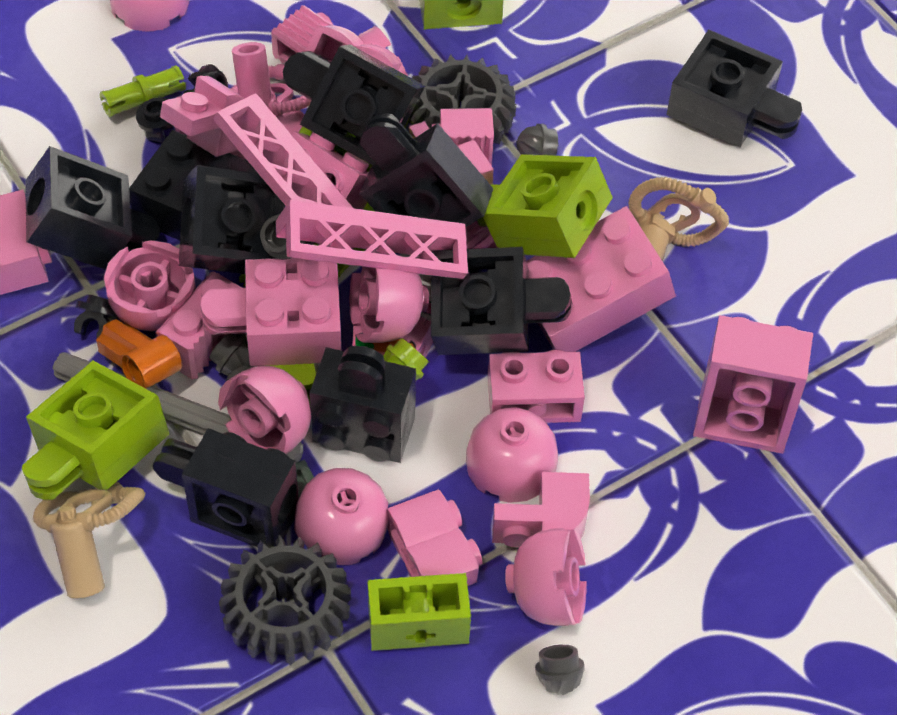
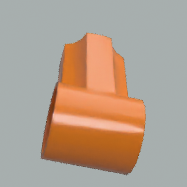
(140, 357)

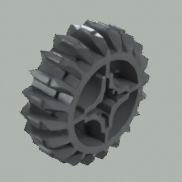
(466, 82)
(285, 574)

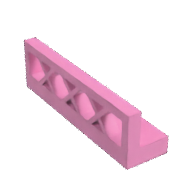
(276, 154)
(372, 231)

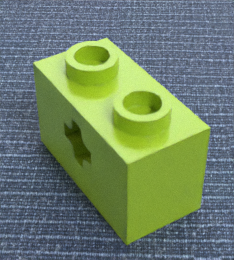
(419, 611)

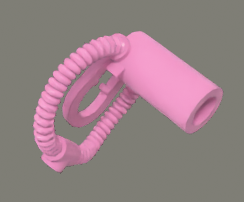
(254, 77)

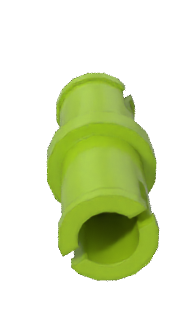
(142, 90)

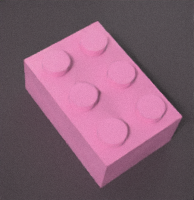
(609, 282)
(753, 383)

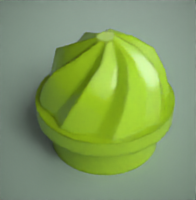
(406, 355)

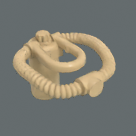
(659, 230)
(74, 531)

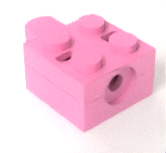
(285, 310)

